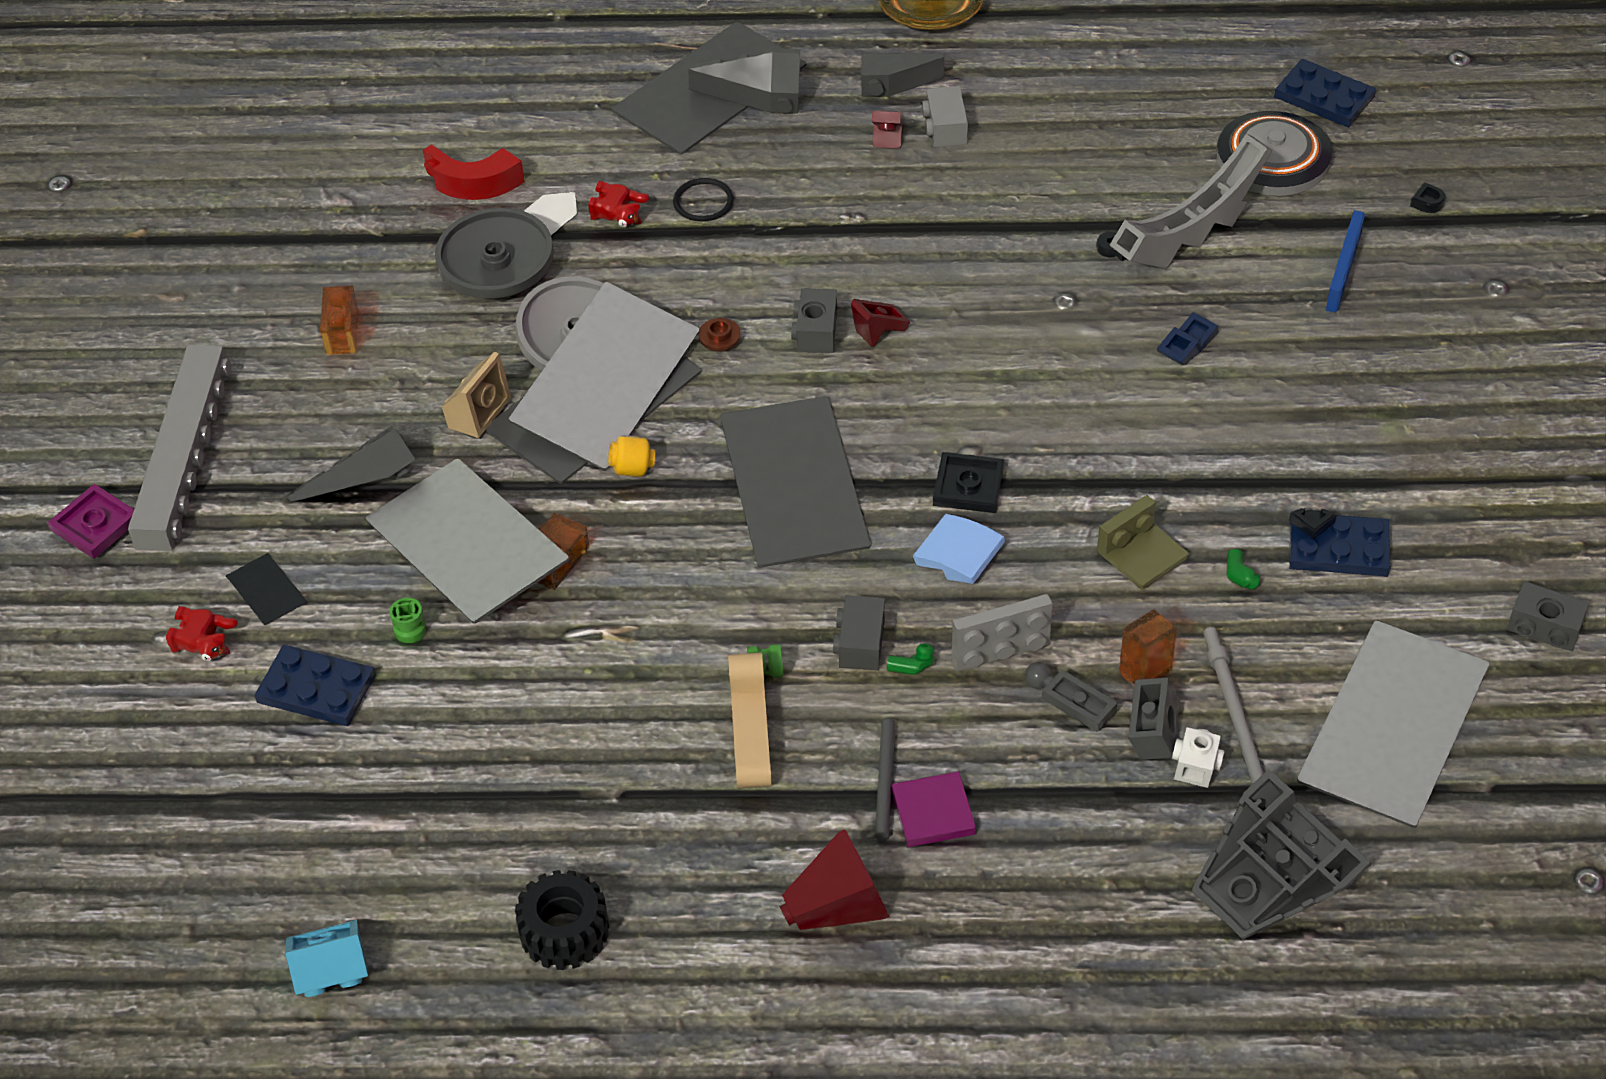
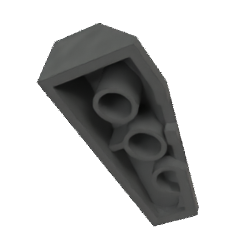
(757, 81)

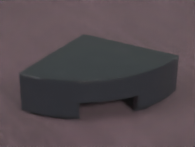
(1312, 521)

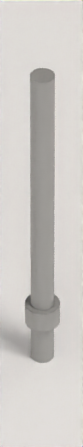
(1219, 661)

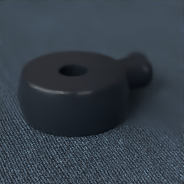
(1104, 248)

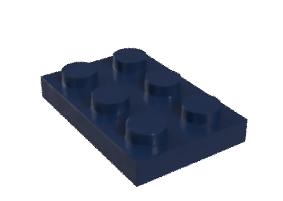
(1325, 92)
(1346, 547)
(315, 685)

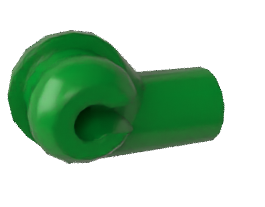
(1240, 573)

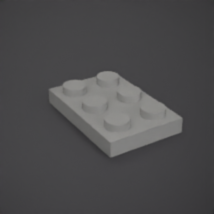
(1001, 632)

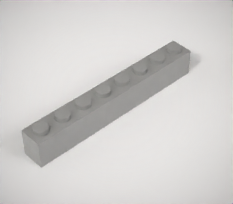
(179, 448)

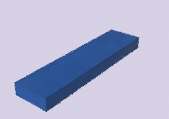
(1345, 261)

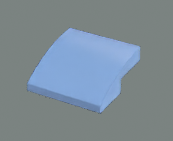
(959, 548)

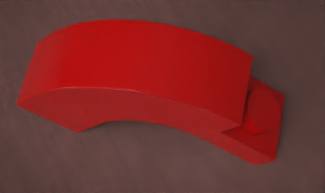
(476, 179)

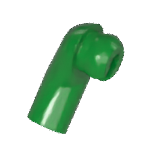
(915, 664)

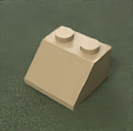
(478, 398)

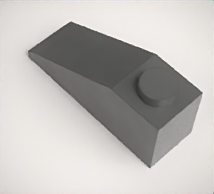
(897, 72)

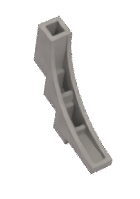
(1219, 201)

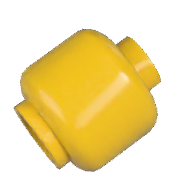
(631, 456)

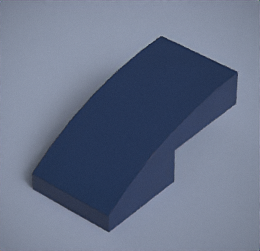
(1188, 340)

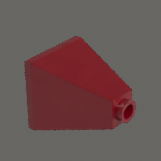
(833, 890)

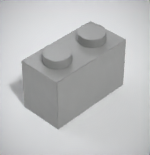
(946, 116)

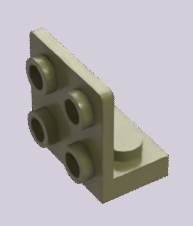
(1138, 545)

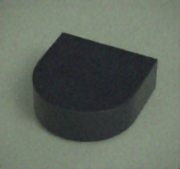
(1428, 199)

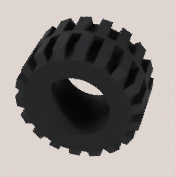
(557, 896)

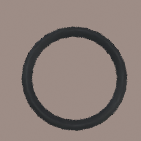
(703, 181)

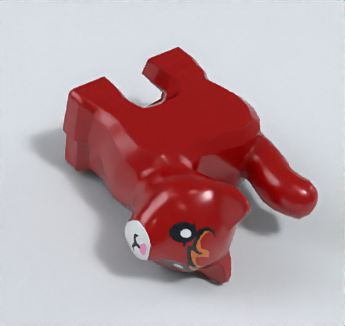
(615, 204)
(197, 633)

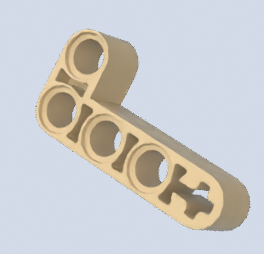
(749, 720)

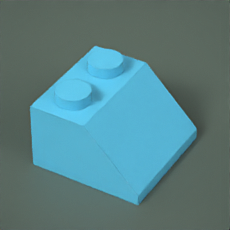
(326, 958)

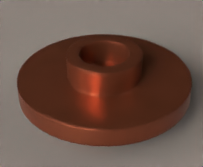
(719, 334)

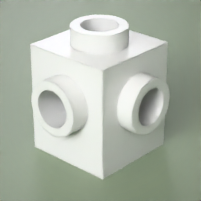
(1197, 756)

